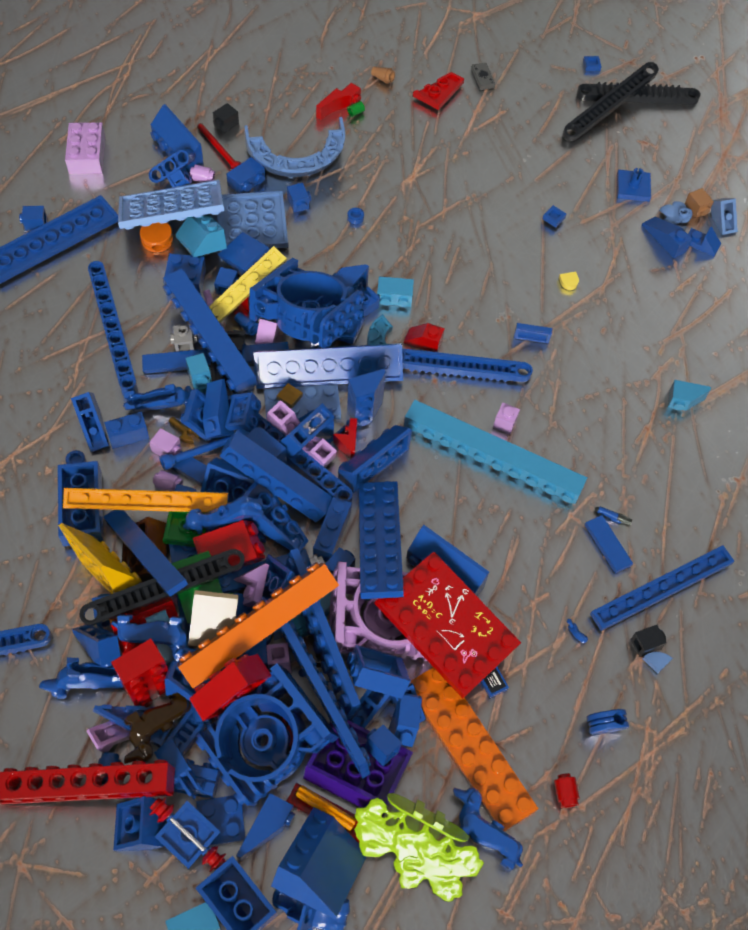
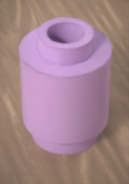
(202, 174)
(166, 481)

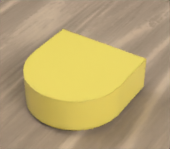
(569, 280)

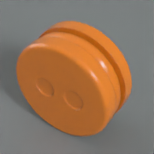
(156, 237)

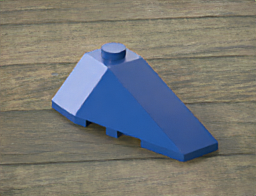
(276, 520)

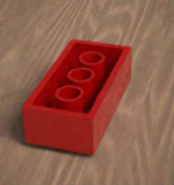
(142, 673)

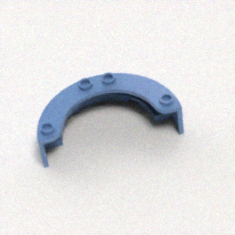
(297, 166)

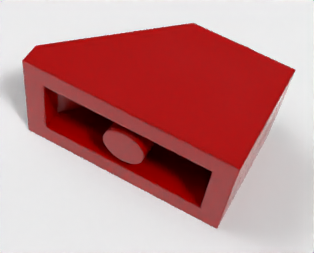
(425, 337)

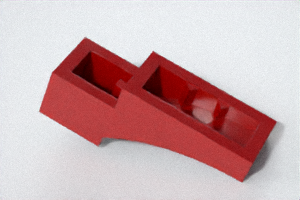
(338, 100)

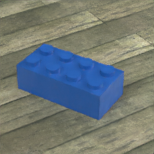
(86, 476)

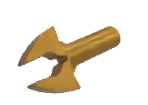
(184, 430)

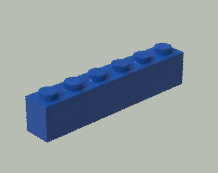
(276, 476)

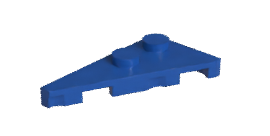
(118, 714)

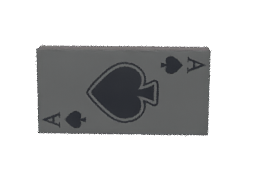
(483, 76)

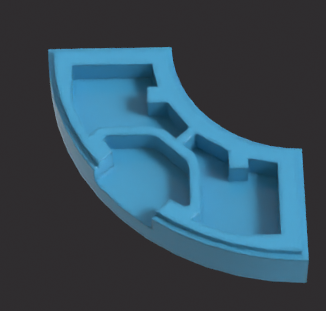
(379, 331)

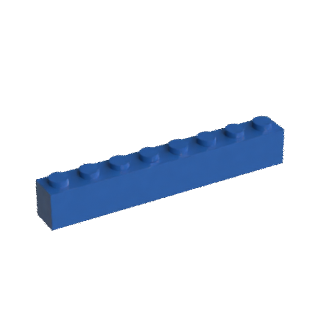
(209, 330)

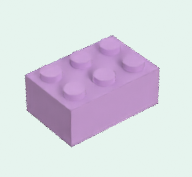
(85, 148)

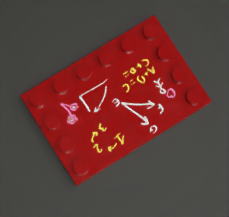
(449, 625)

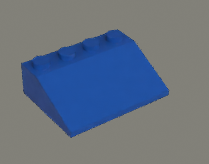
(320, 864)

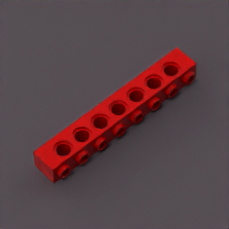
(160, 785)

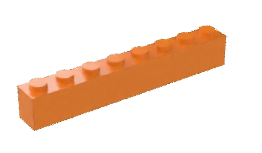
(257, 624)

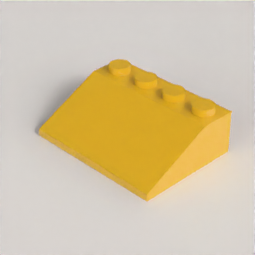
(99, 561)

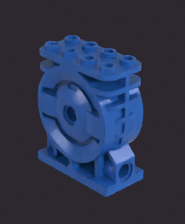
(306, 303)
(223, 735)

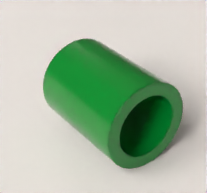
(356, 108)

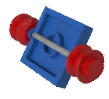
(187, 834)

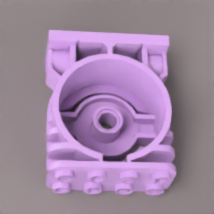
(374, 630)

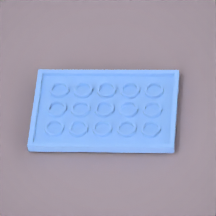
(170, 204)

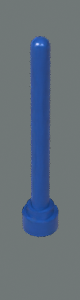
(168, 461)

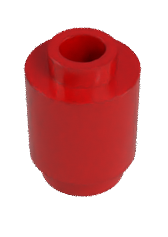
(567, 790)

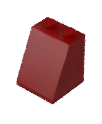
(237, 536)

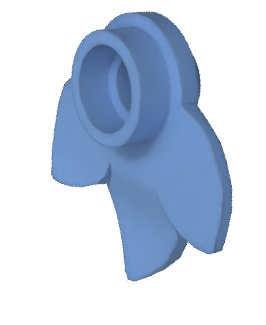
(676, 213)

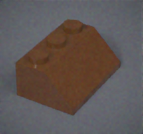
(154, 531)

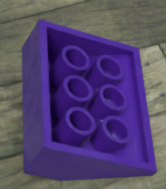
(336, 772)

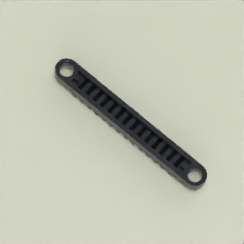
(648, 94)
(610, 101)
(151, 592)

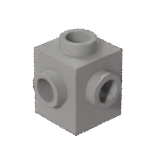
(183, 338)

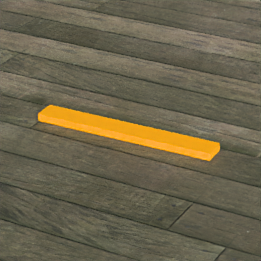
(142, 500)

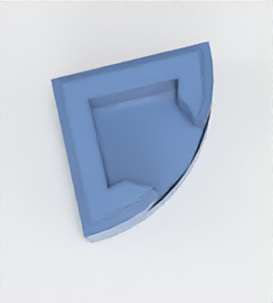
(657, 660)

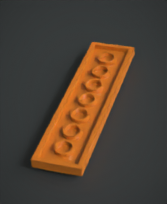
(473, 750)

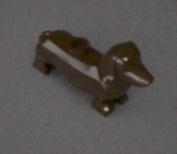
(150, 722)

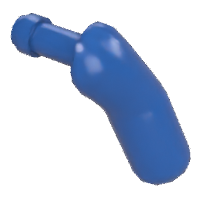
(576, 633)

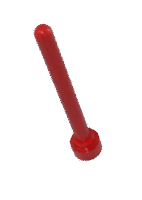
(218, 146)

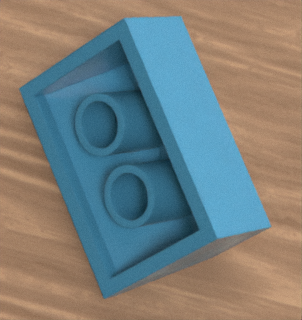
(201, 235)

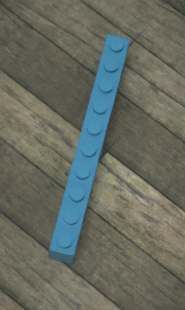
(495, 452)

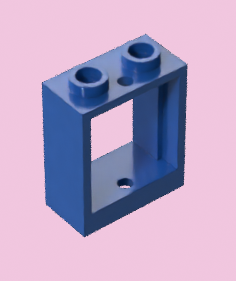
(378, 671)

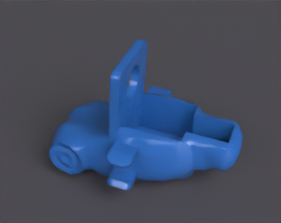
(307, 916)

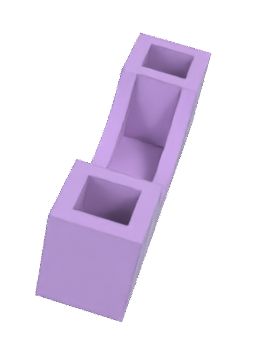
(285, 420)

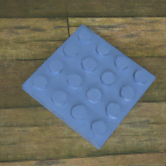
(257, 215)

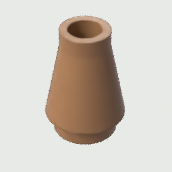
(384, 74)

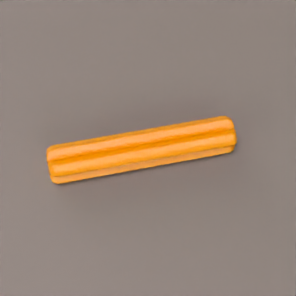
(320, 803)

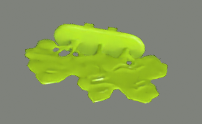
(418, 853)

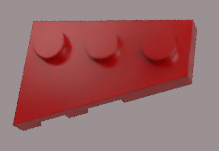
(440, 91)

